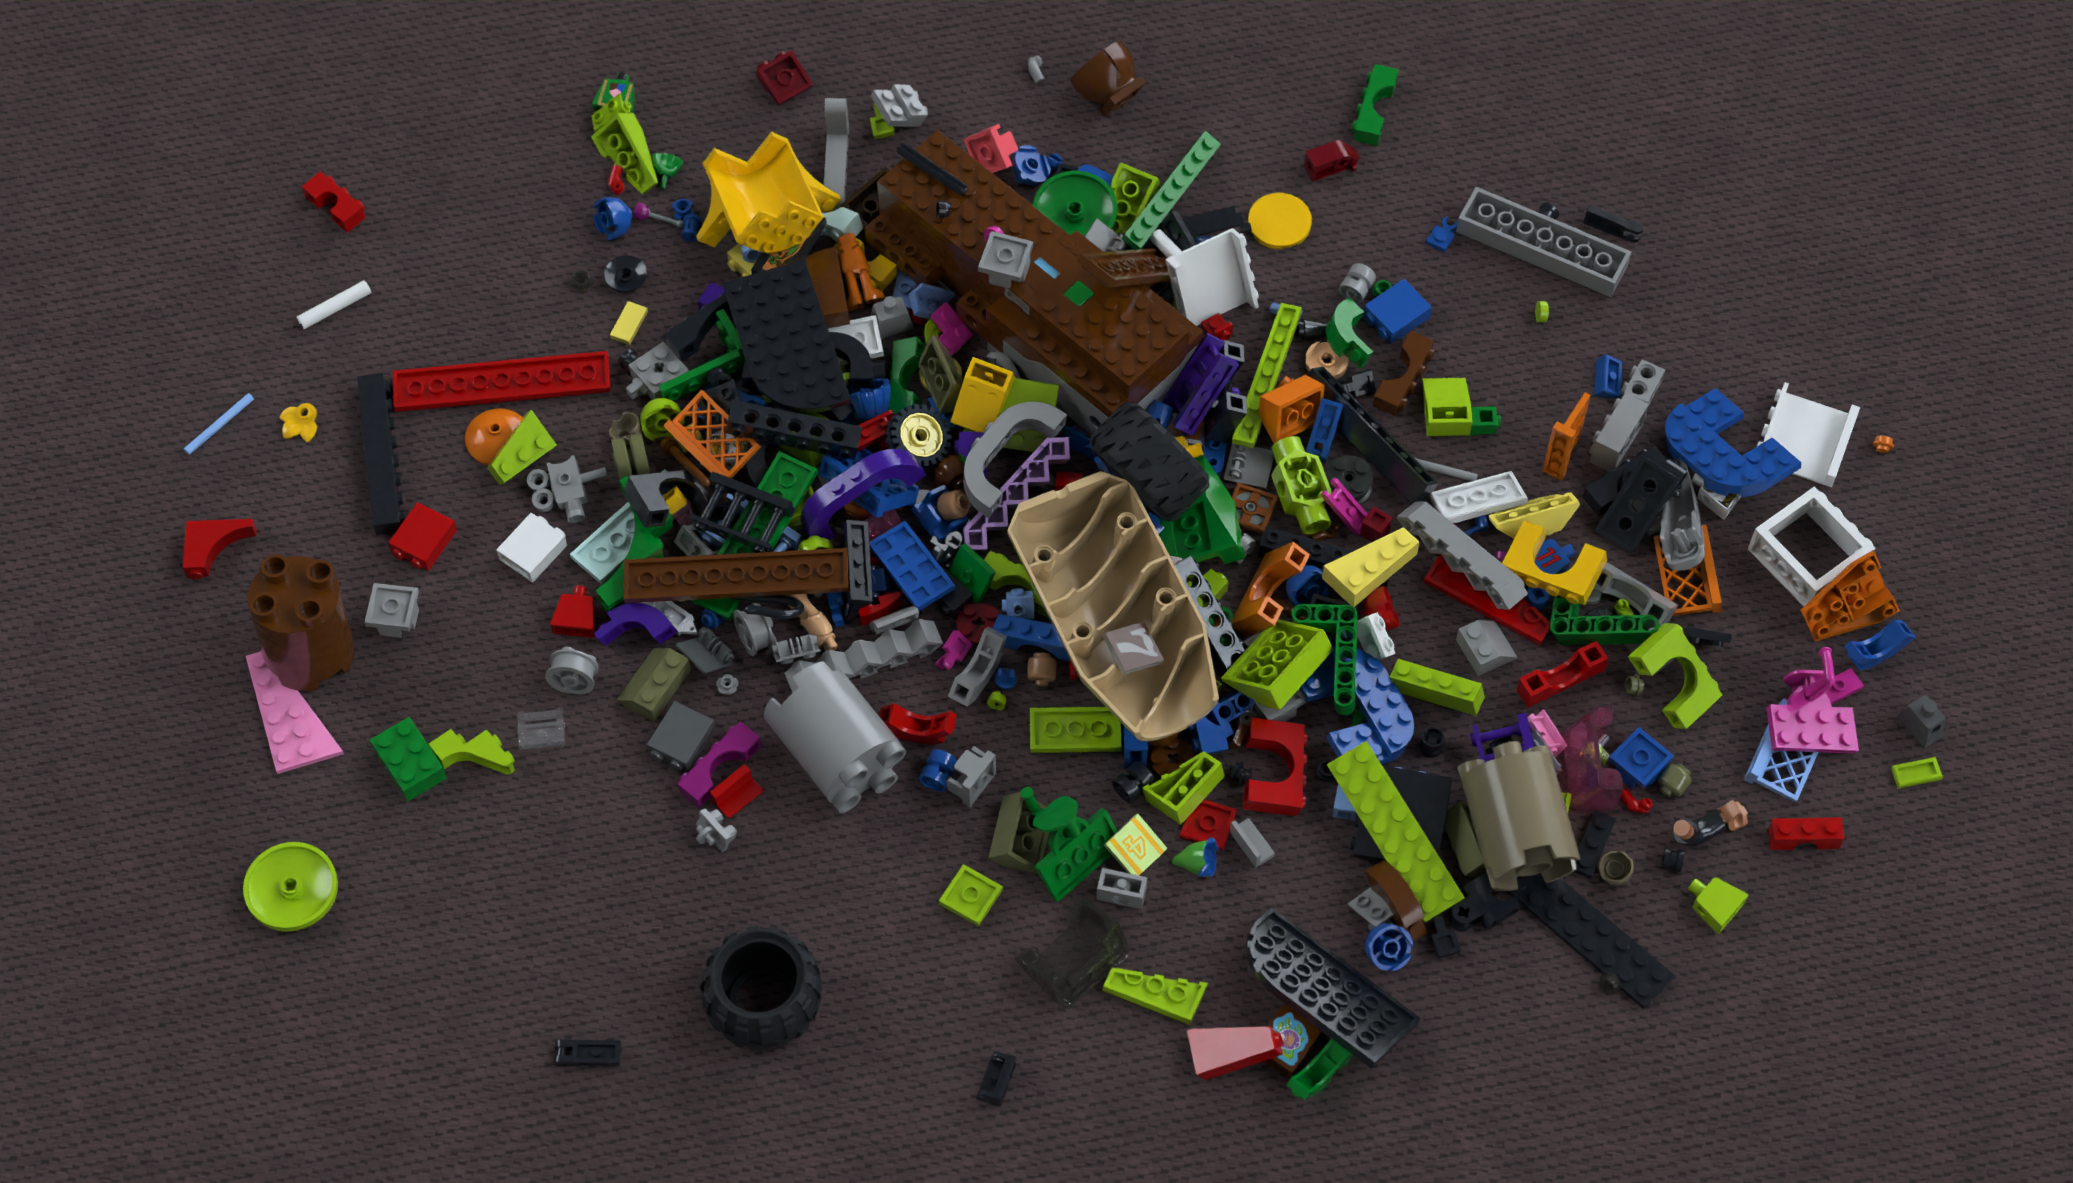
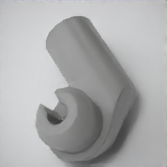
(1033, 66)

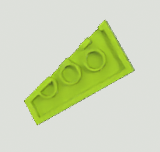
(1166, 996)

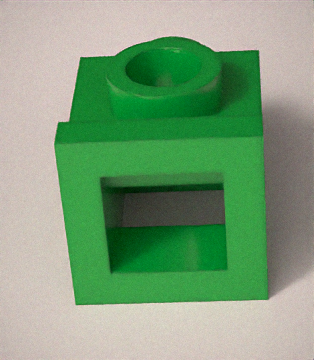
(1485, 420)

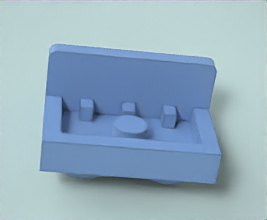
(927, 299)

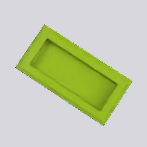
(1916, 772)

